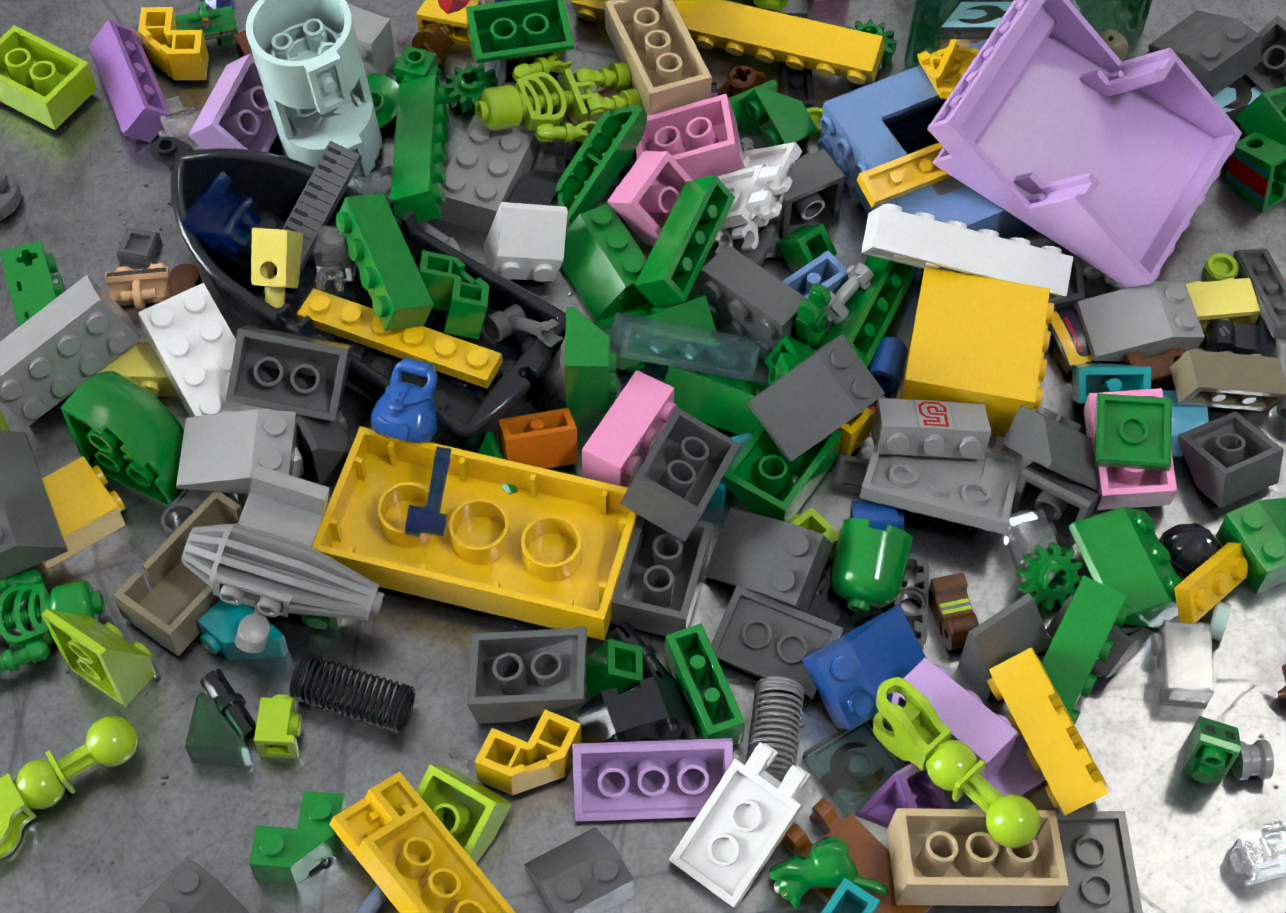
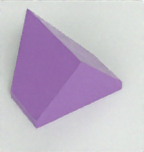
(903, 790)

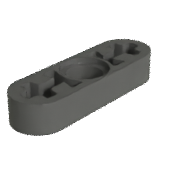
(920, 593)

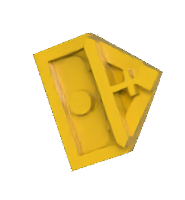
(947, 66)

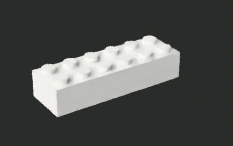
(197, 355)

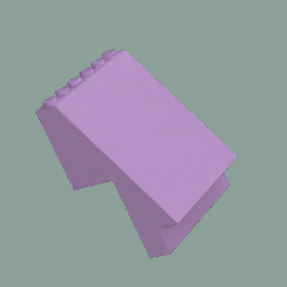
(1084, 143)

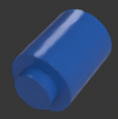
(888, 363)
(879, 514)

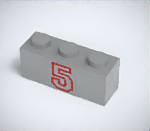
(931, 428)

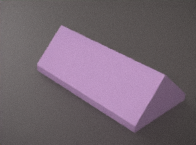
(647, 778)

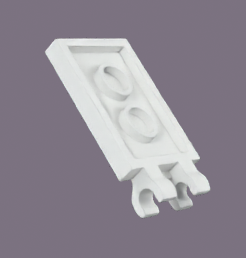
(769, 156)
(740, 825)

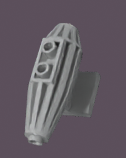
(271, 556)

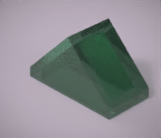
(213, 739)

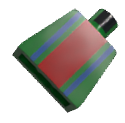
(1259, 170)

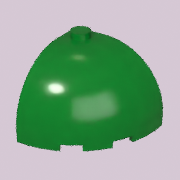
(127, 435)

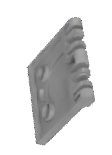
(948, 488)

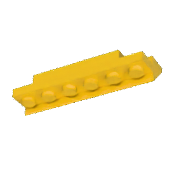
(414, 853)

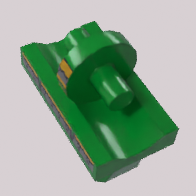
(215, 23)

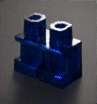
(221, 216)

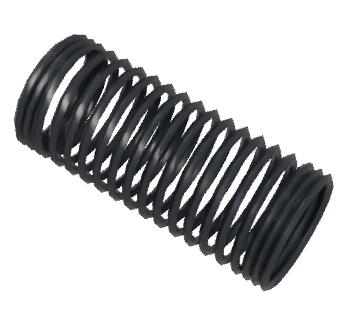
(399, 709)

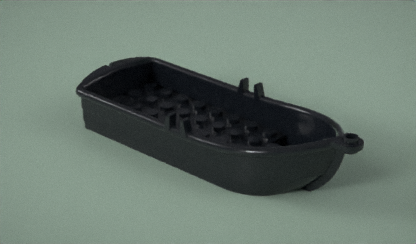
(275, 184)

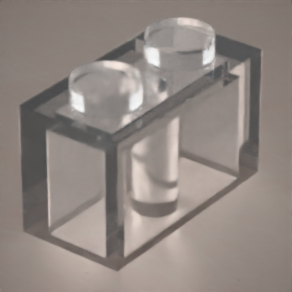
(1183, 664)

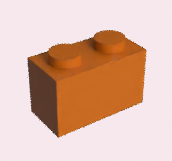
(540, 439)

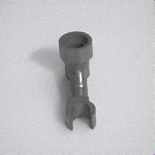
(502, 324)

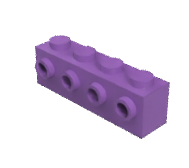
(128, 81)

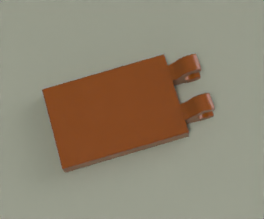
(866, 851)

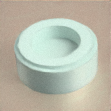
(1219, 620)

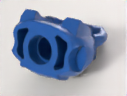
(405, 408)

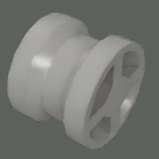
(1254, 760)

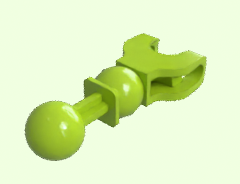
(951, 764)
(43, 781)

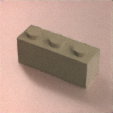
(1228, 380)

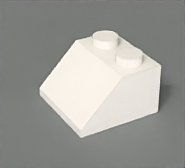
(527, 241)

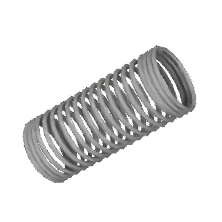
(785, 703)

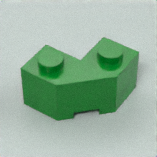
(456, 293)
(290, 853)

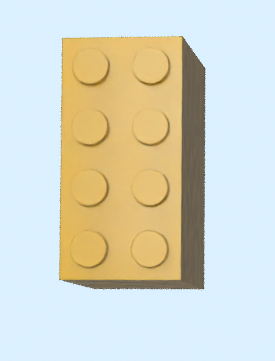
(979, 344)

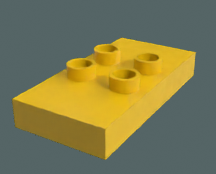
(524, 555)

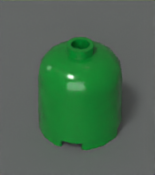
(869, 564)

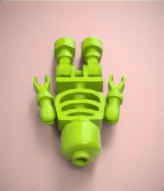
(538, 91)

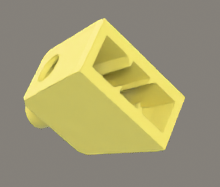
(275, 249)

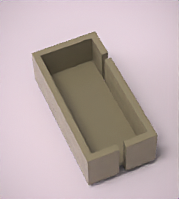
(178, 595)

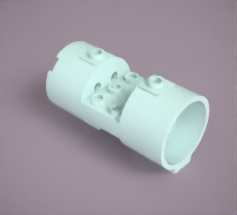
(314, 79)

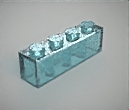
(684, 347)

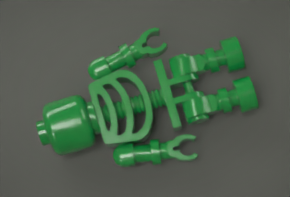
(30, 599)

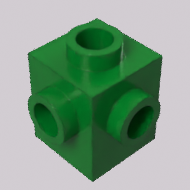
(415, 64)

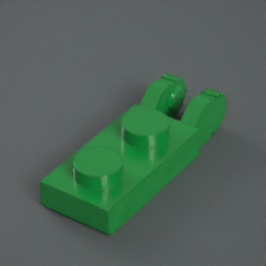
(812, 317)

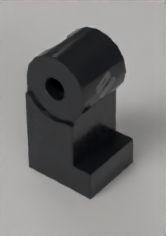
(1239, 338)

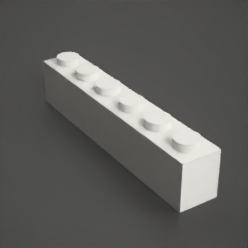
(950, 246)

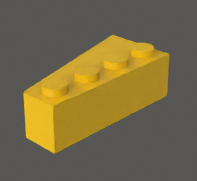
(1049, 732)

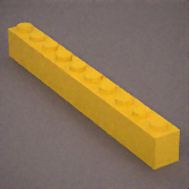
(771, 37)

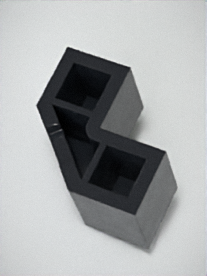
(650, 711)

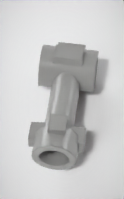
(858, 277)

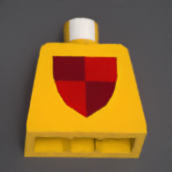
(449, 13)

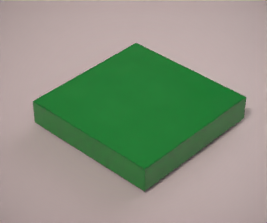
(1133, 432)

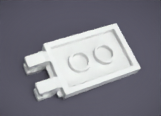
(753, 192)

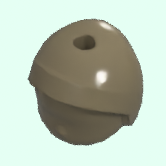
(1116, 42)

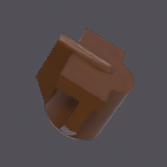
(433, 39)
(740, 80)

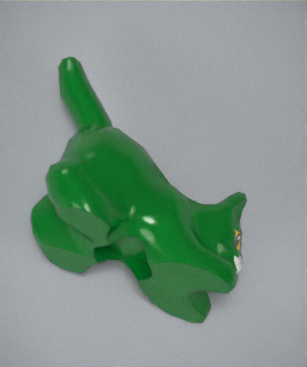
(823, 867)

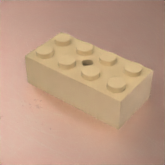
(658, 53)
(955, 861)

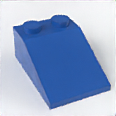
(859, 662)

